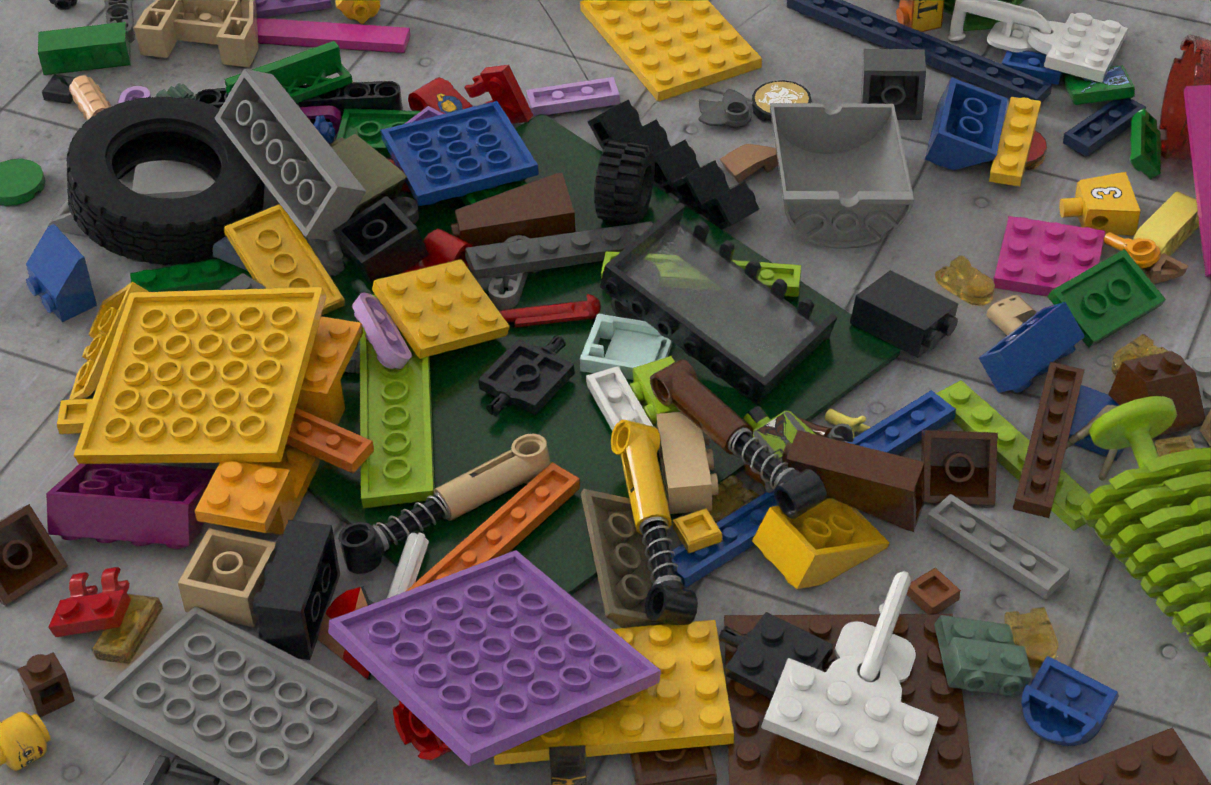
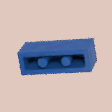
(1031, 348)

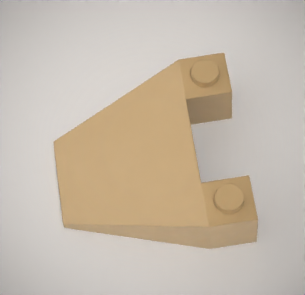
(217, 22)

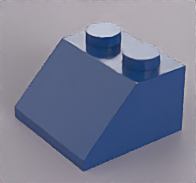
(60, 276)

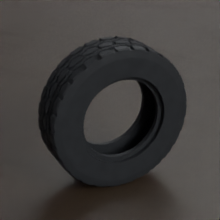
(149, 226)

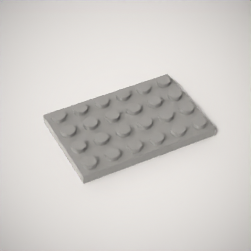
(235, 704)

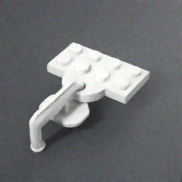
(1076, 47)
(857, 702)

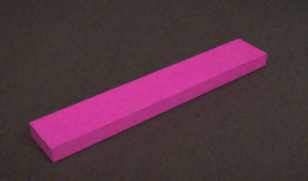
(345, 35)
(1199, 128)

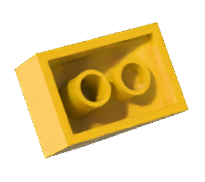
(818, 542)

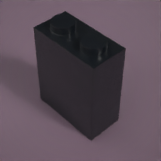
(904, 313)

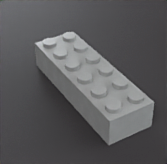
(289, 155)

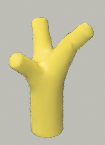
(835, 418)

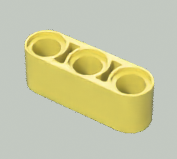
(1171, 223)

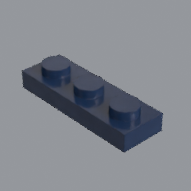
(1102, 126)

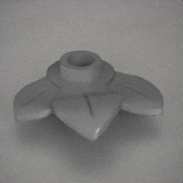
(731, 110)

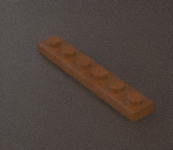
(1048, 440)

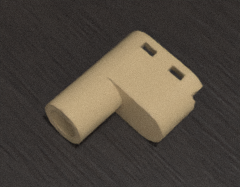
(1010, 314)

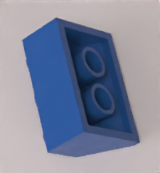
(966, 126)

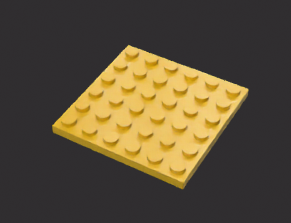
(202, 377)

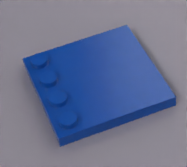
(459, 153)

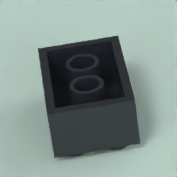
(298, 588)

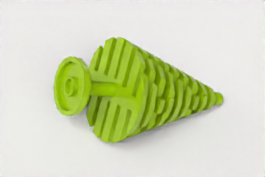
(1158, 515)

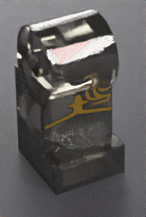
(568, 765)

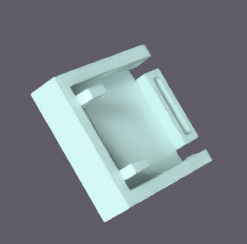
(631, 345)

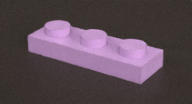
(573, 96)

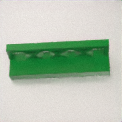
(308, 68)

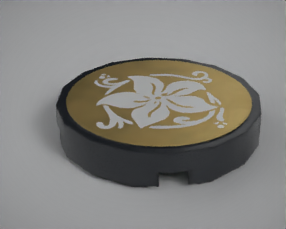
(777, 92)

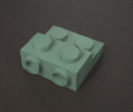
(982, 656)

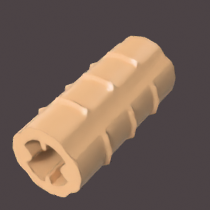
(88, 96)

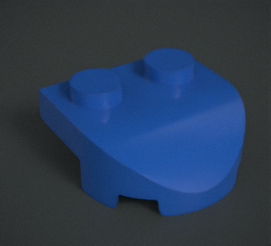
(1066, 704)

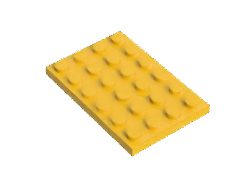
(672, 42)
(679, 712)

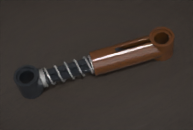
(679, 385)

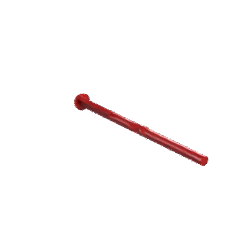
(553, 313)

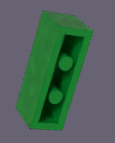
(84, 48)

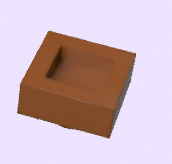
(933, 592)

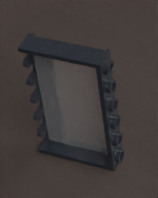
(714, 306)

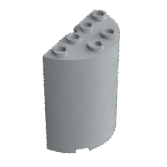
(841, 171)

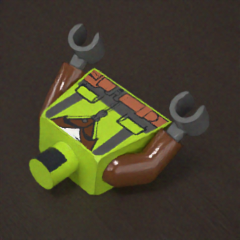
(781, 430)

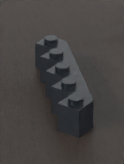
(676, 168)

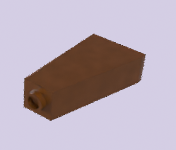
(529, 210)
(862, 477)

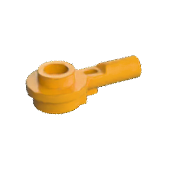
(1142, 251)

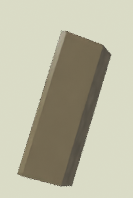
(618, 558)

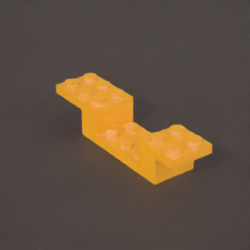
(269, 493)

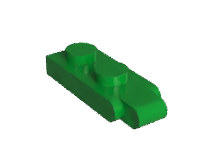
(1145, 144)

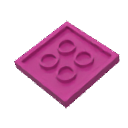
(1044, 255)

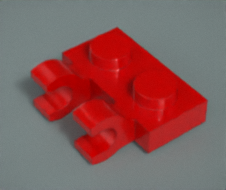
(502, 88)
(91, 611)

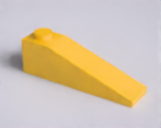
(103, 332)

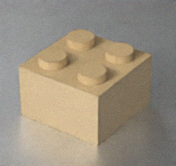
(226, 575)

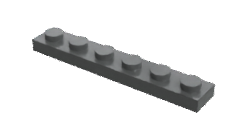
(550, 250)

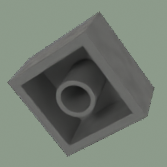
(895, 79)

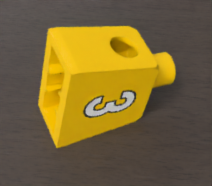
(1104, 204)

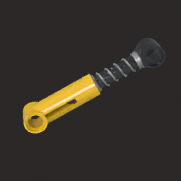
(638, 448)

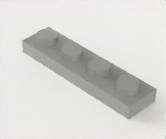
(998, 546)

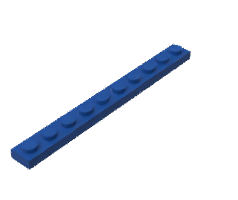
(738, 529)

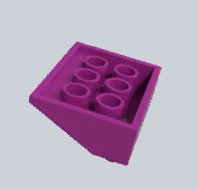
(128, 504)

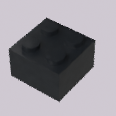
(381, 241)

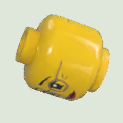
(22, 740)

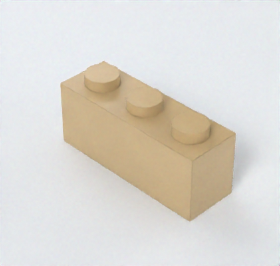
(685, 464)

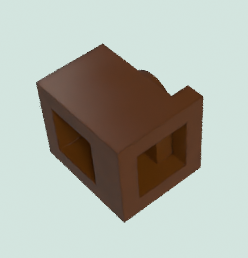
(41, 674)

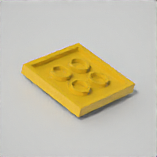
(440, 308)

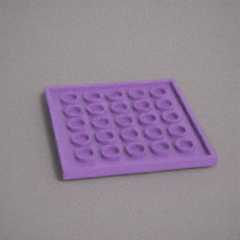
(493, 656)

